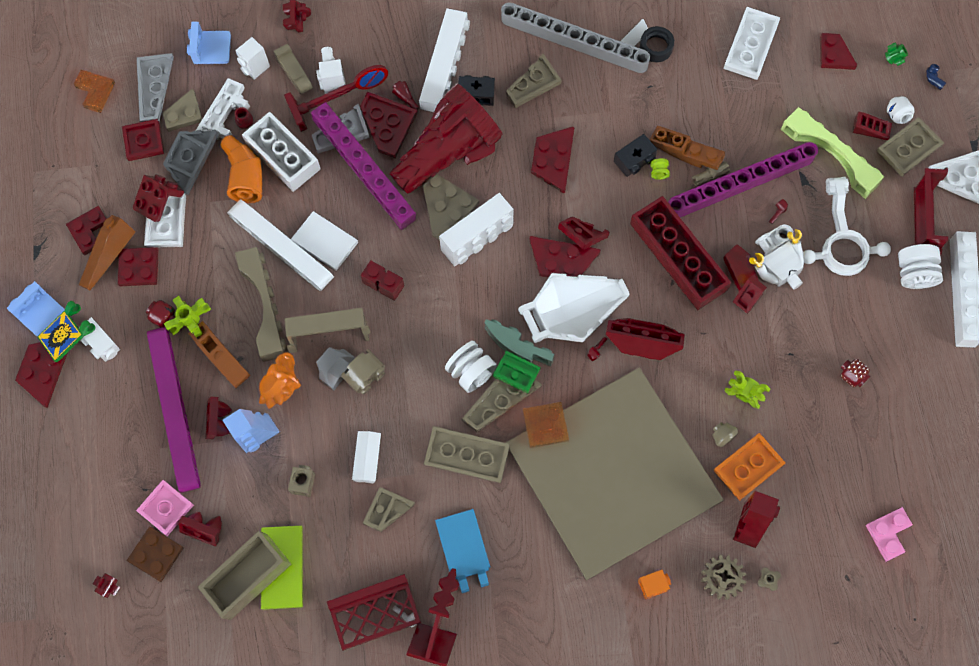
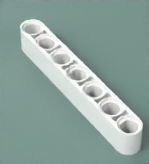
(280, 245)

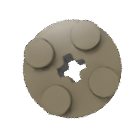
(364, 371)

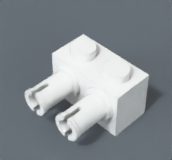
(330, 71)

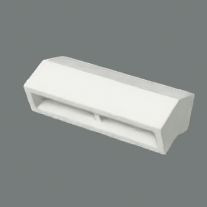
(366, 456)

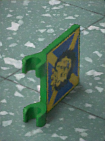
(64, 333)

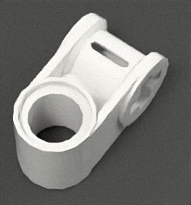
(772, 240)

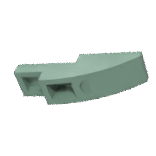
(510, 340)

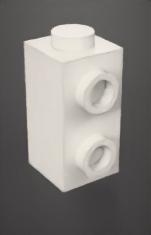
(101, 343)

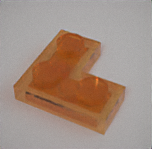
(97, 88)

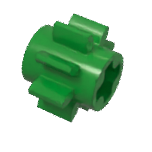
(896, 54)

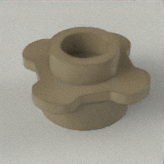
(763, 581)

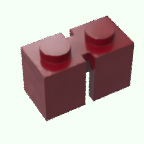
(389, 283)

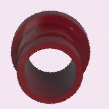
(245, 122)

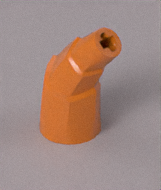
(245, 171)

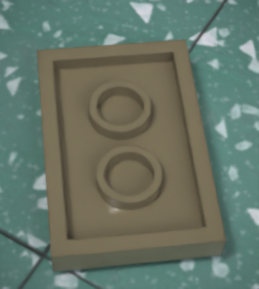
(910, 146)

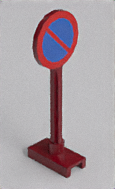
(365, 80)

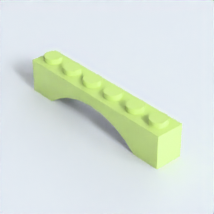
(803, 128)

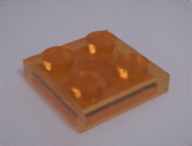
(545, 424)

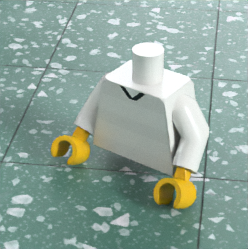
(783, 263)

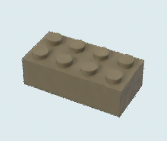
(244, 575)

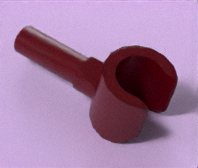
(782, 205)
(593, 352)

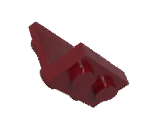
(154, 195)

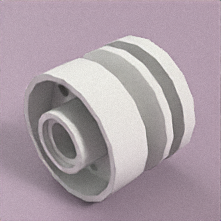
(920, 266)
(469, 365)

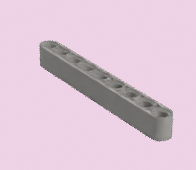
(581, 43)

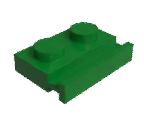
(516, 372)

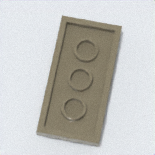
(467, 454)

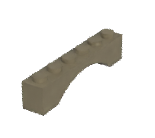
(268, 339)

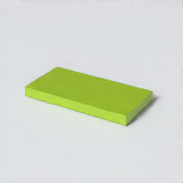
(287, 588)

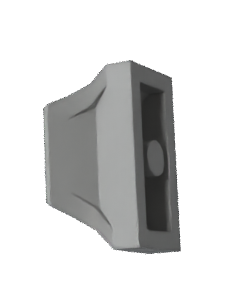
(332, 365)

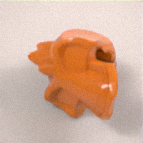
(279, 381)

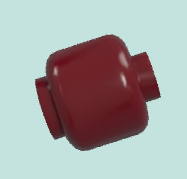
(160, 312)

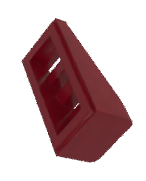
(871, 132)

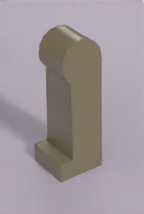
(292, 69)

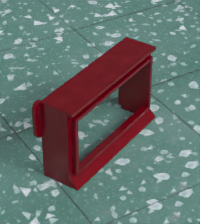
(925, 208)

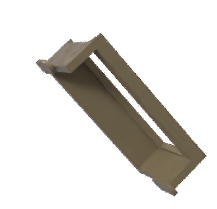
(324, 323)

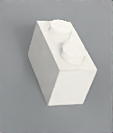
(252, 58)

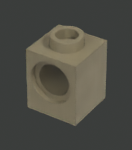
(301, 489)

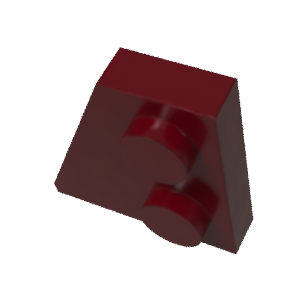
(582, 232)

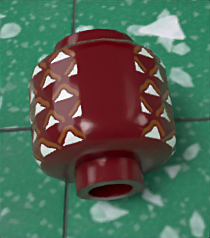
(855, 373)

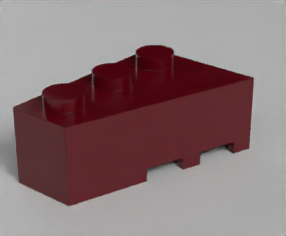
(755, 518)

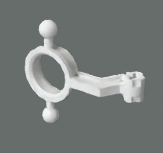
(838, 188)

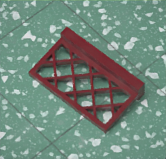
(366, 595)

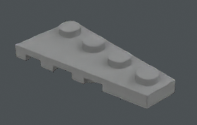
(153, 80)

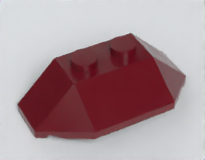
(644, 338)

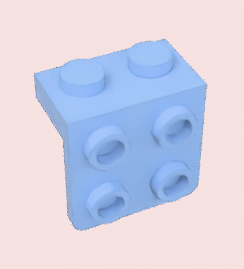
(208, 46)
(35, 308)

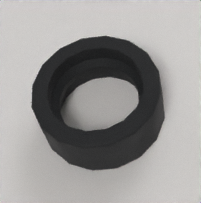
(659, 32)

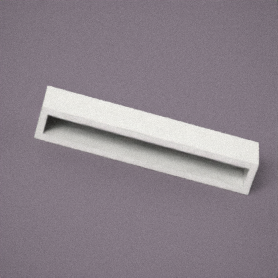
(444, 58)
(965, 288)

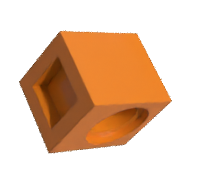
(654, 584)

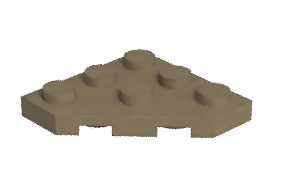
(446, 204)

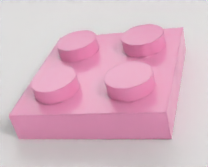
(165, 507)

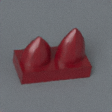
(214, 426)
(193, 527)

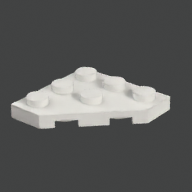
(961, 176)

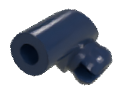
(932, 76)

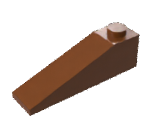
(109, 243)

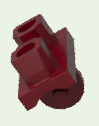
(298, 13)

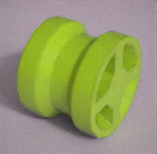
(660, 169)

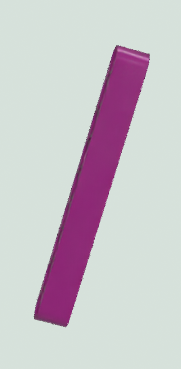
(747, 174)
(173, 410)

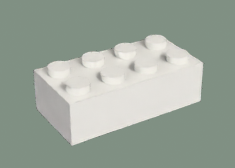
(281, 151)
(477, 229)

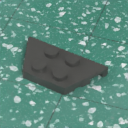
(189, 156)

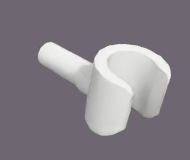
(407, 618)

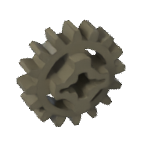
(715, 575)

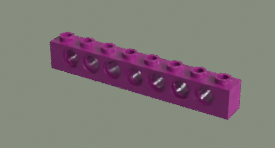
(363, 166)

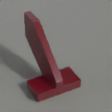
(744, 277)

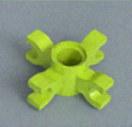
(187, 316)
(747, 389)

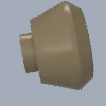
(724, 433)

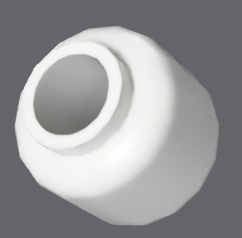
(900, 110)

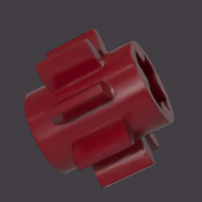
(106, 585)

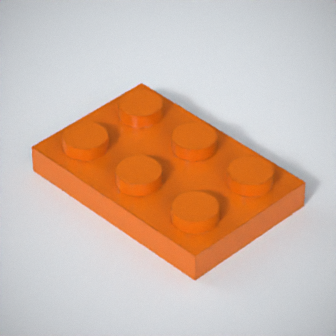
(749, 466)

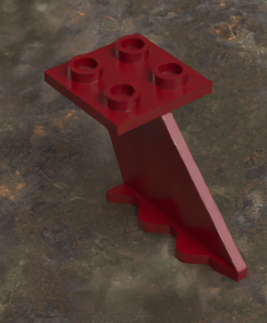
(431, 642)

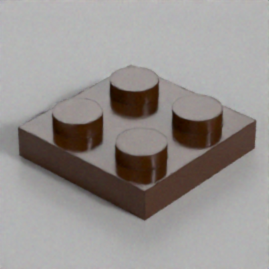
(155, 554)

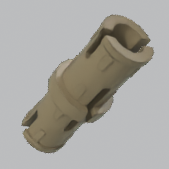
(710, 174)

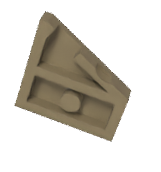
(183, 112)
(386, 509)

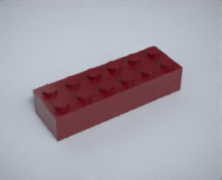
(680, 253)

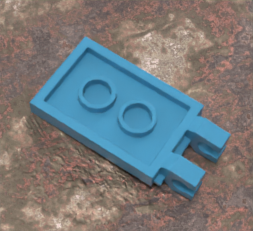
(464, 547)

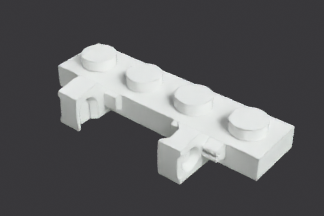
(226, 100)

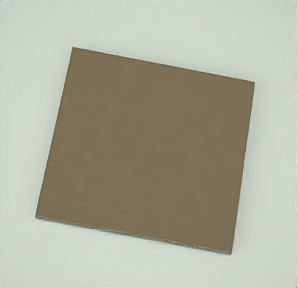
(618, 476)

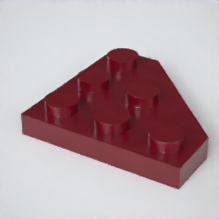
(387, 122)

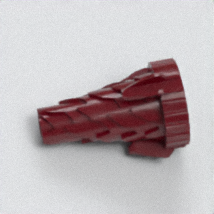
(455, 131)

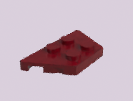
(553, 157)
(561, 257)
(39, 373)

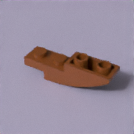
(685, 149)
(220, 356)

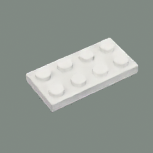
(751, 43)

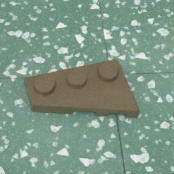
(536, 81)

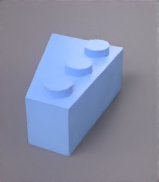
(250, 429)

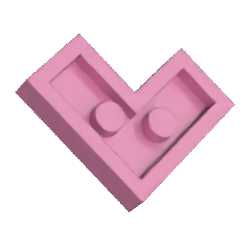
(884, 533)

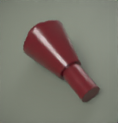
(402, 91)

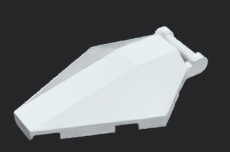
(573, 306)

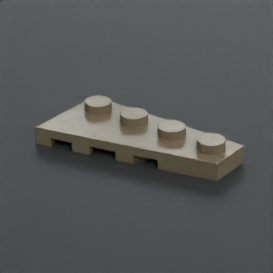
(494, 403)

